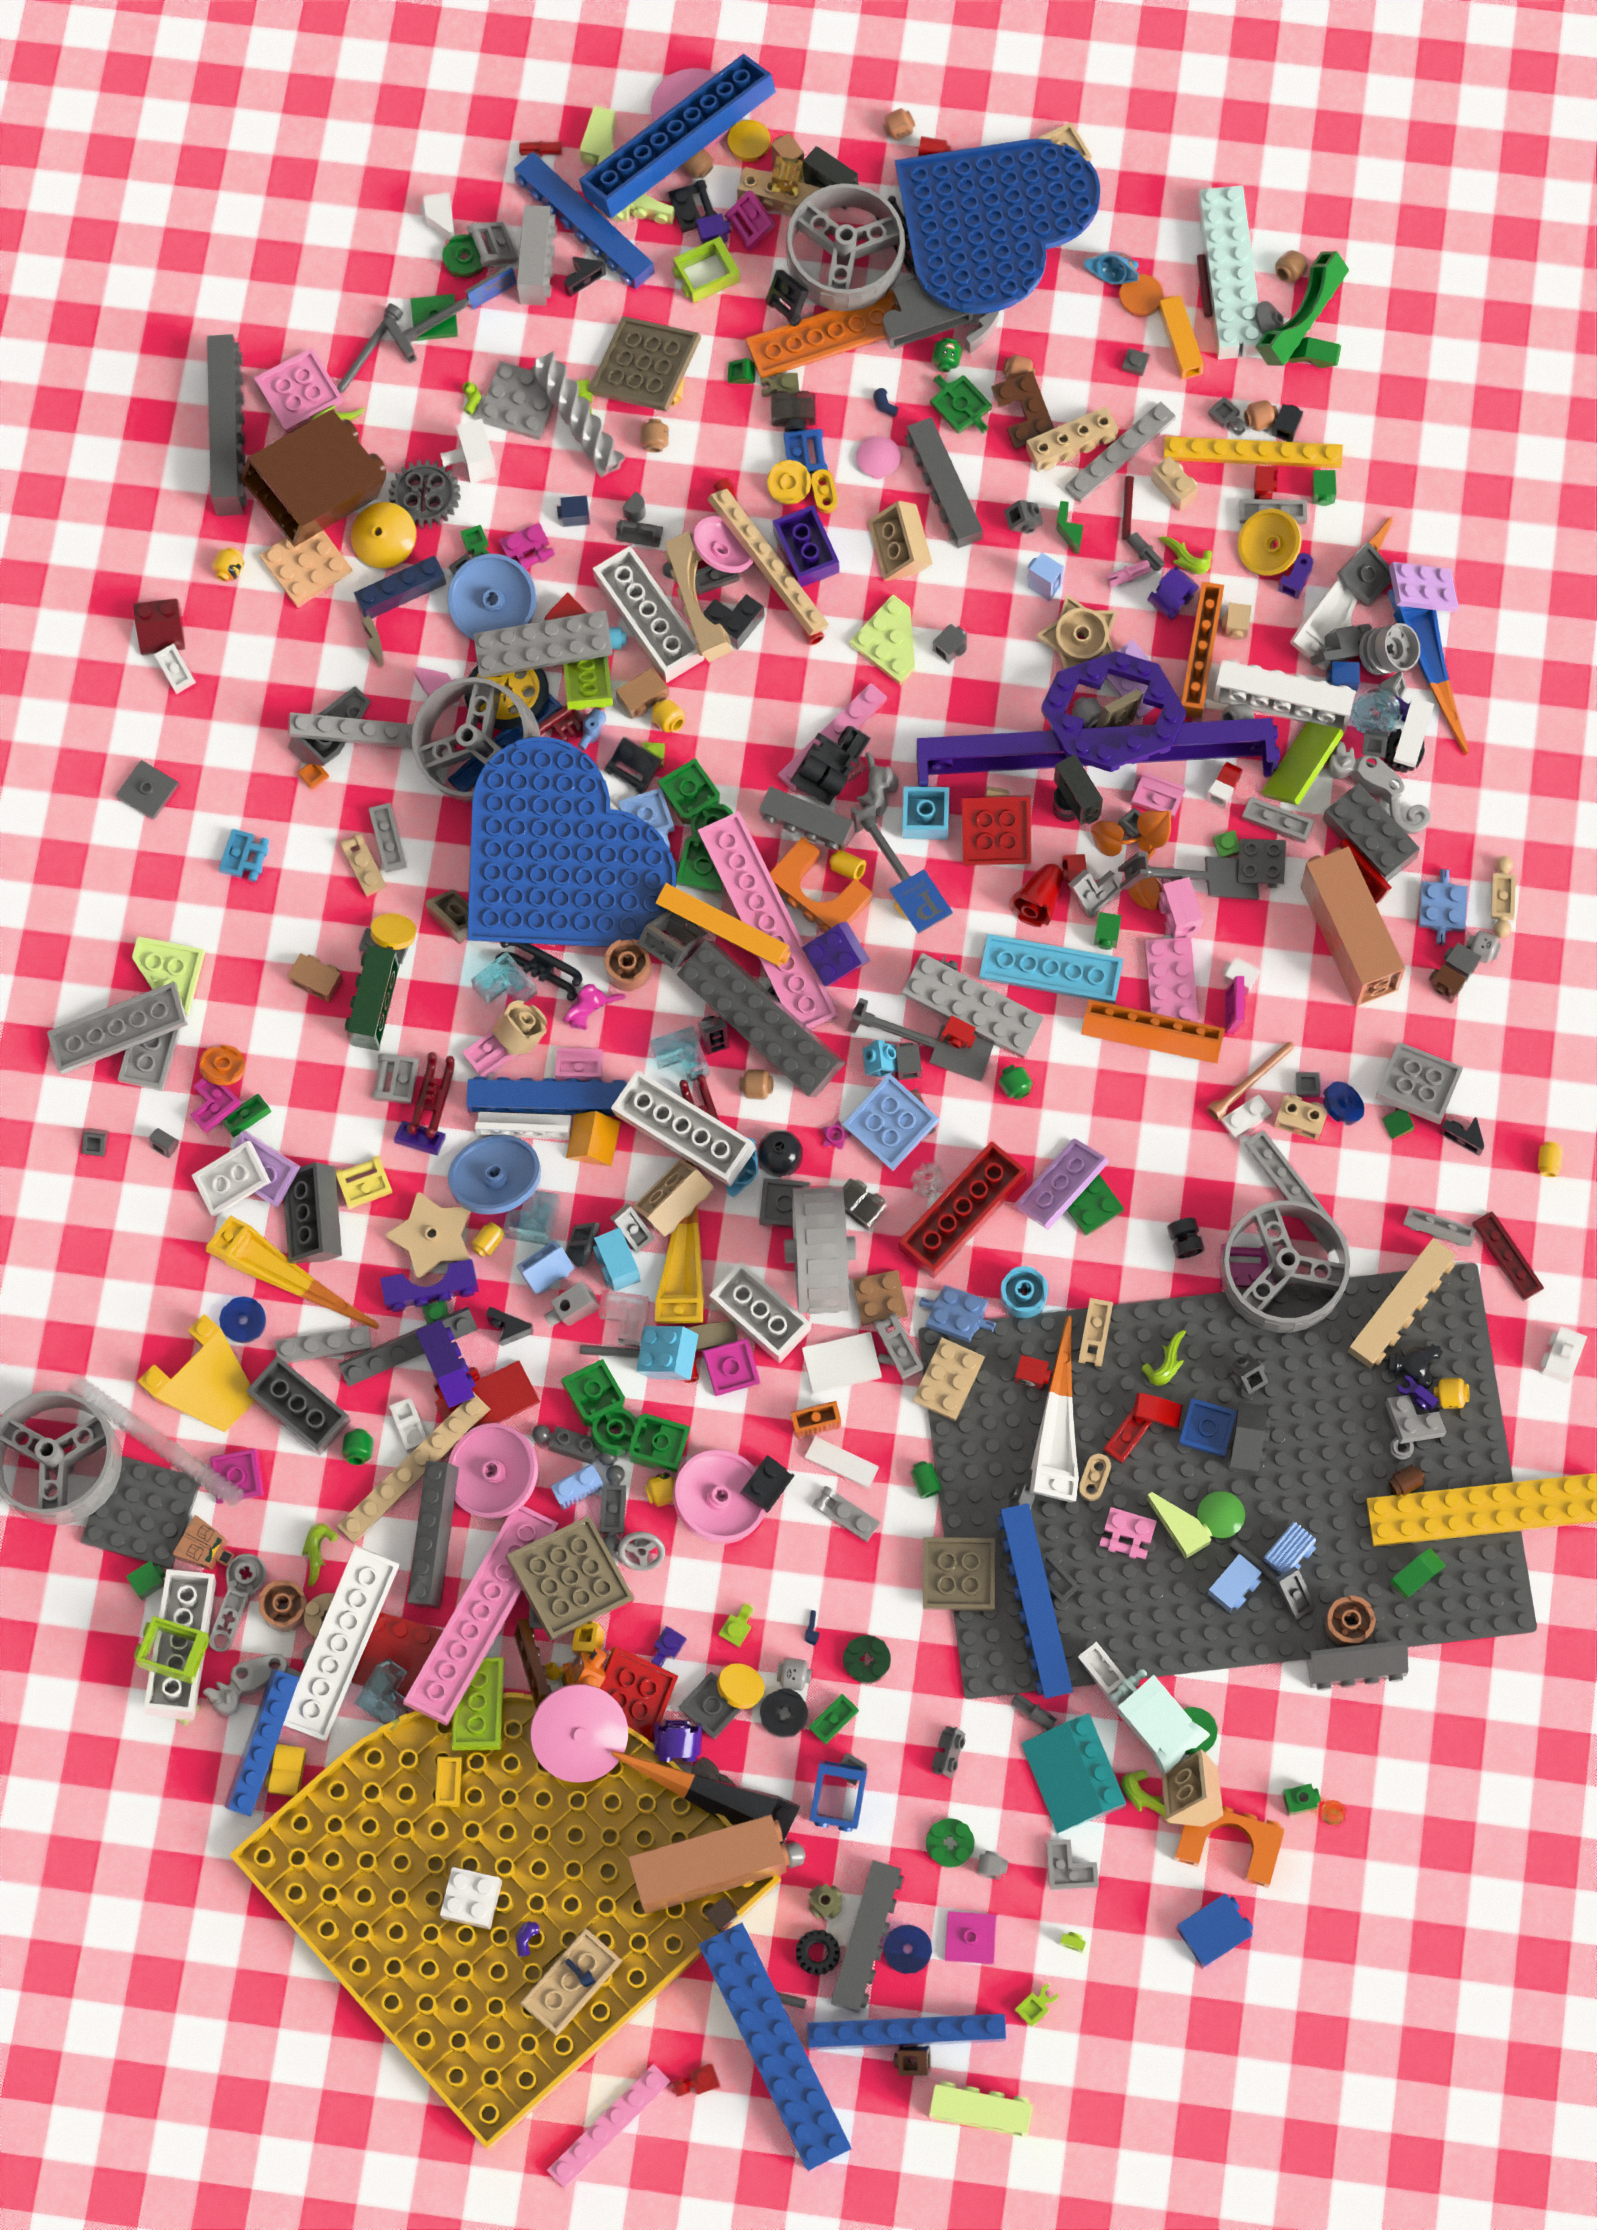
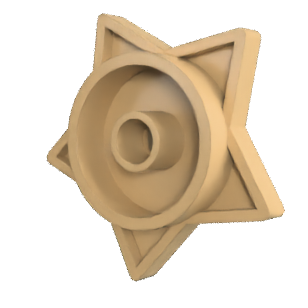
(1077, 621)
(430, 1252)

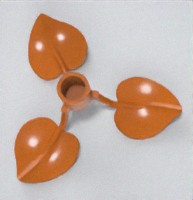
(1155, 832)

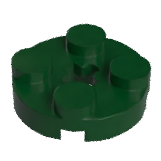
(875, 1648)

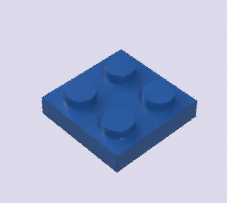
(1207, 1427)

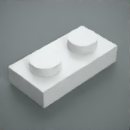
(175, 668)
(1246, 1116)

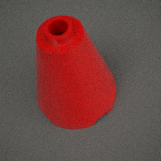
(1038, 896)

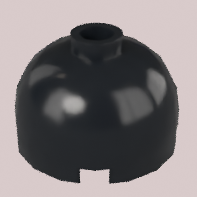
(780, 1153)

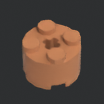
(632, 976)
(270, 1608)
(1363, 1617)

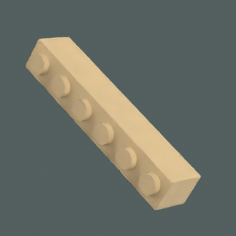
(1402, 1303)

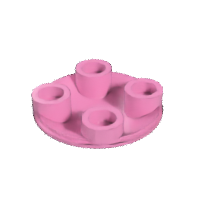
(878, 456)

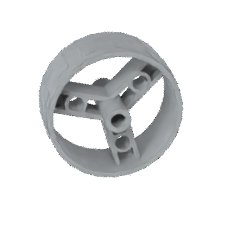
(844, 250)
(477, 742)
(820, 1249)
(1284, 1265)
(53, 1458)

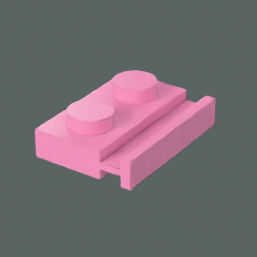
(1158, 794)
(487, 1055)
(578, 1064)

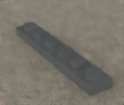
(400, 1349)

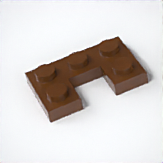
(1027, 392)

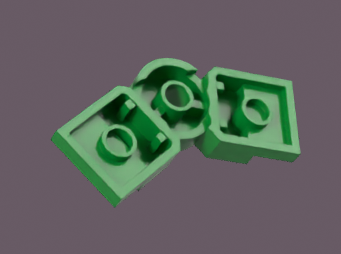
(697, 804)
(600, 1405)

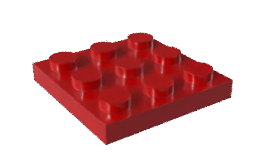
(996, 830)
(639, 1689)

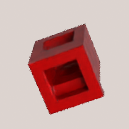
(1265, 482)
(1073, 866)
(958, 1033)

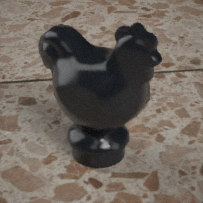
(1415, 1363)

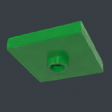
(428, 306)

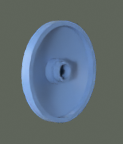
(491, 595)
(494, 1174)

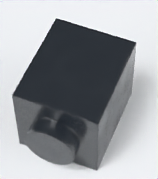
(1287, 423)

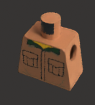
(202, 1546)

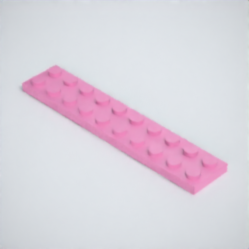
(762, 907)
(475, 1620)

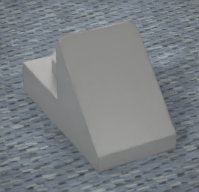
(632, 1227)

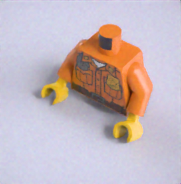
(583, 1670)

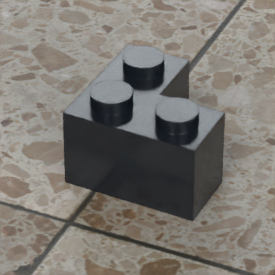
(739, 622)

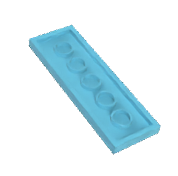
(1051, 968)

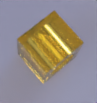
(787, 175)

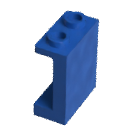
(1215, 1930)

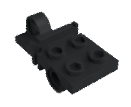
(827, 765)

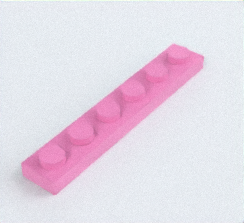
(852, 715)
(609, 2126)

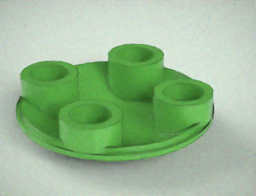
(1222, 1514)

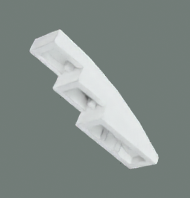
(1103, 1672)

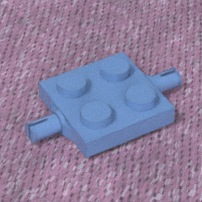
(1442, 906)
(957, 1313)

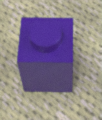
(713, 227)

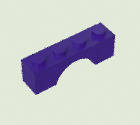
(458, 1281)

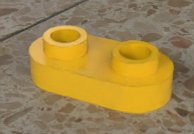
(824, 492)

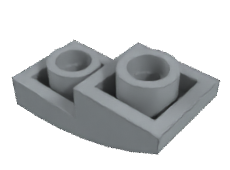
(986, 326)

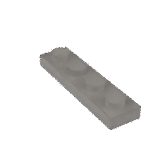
(324, 1345)

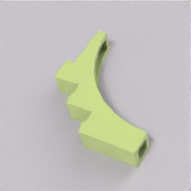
(598, 146)

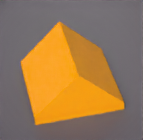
(593, 1138)

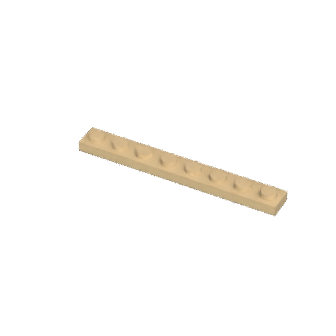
(768, 562)
(413, 1468)

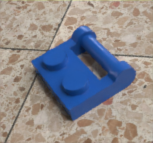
(797, 448)

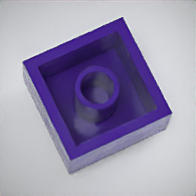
(835, 953)

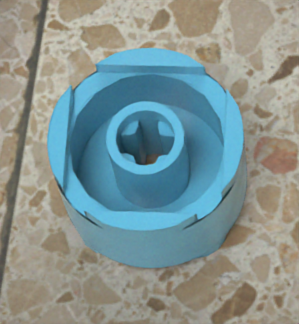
(1036, 1289)

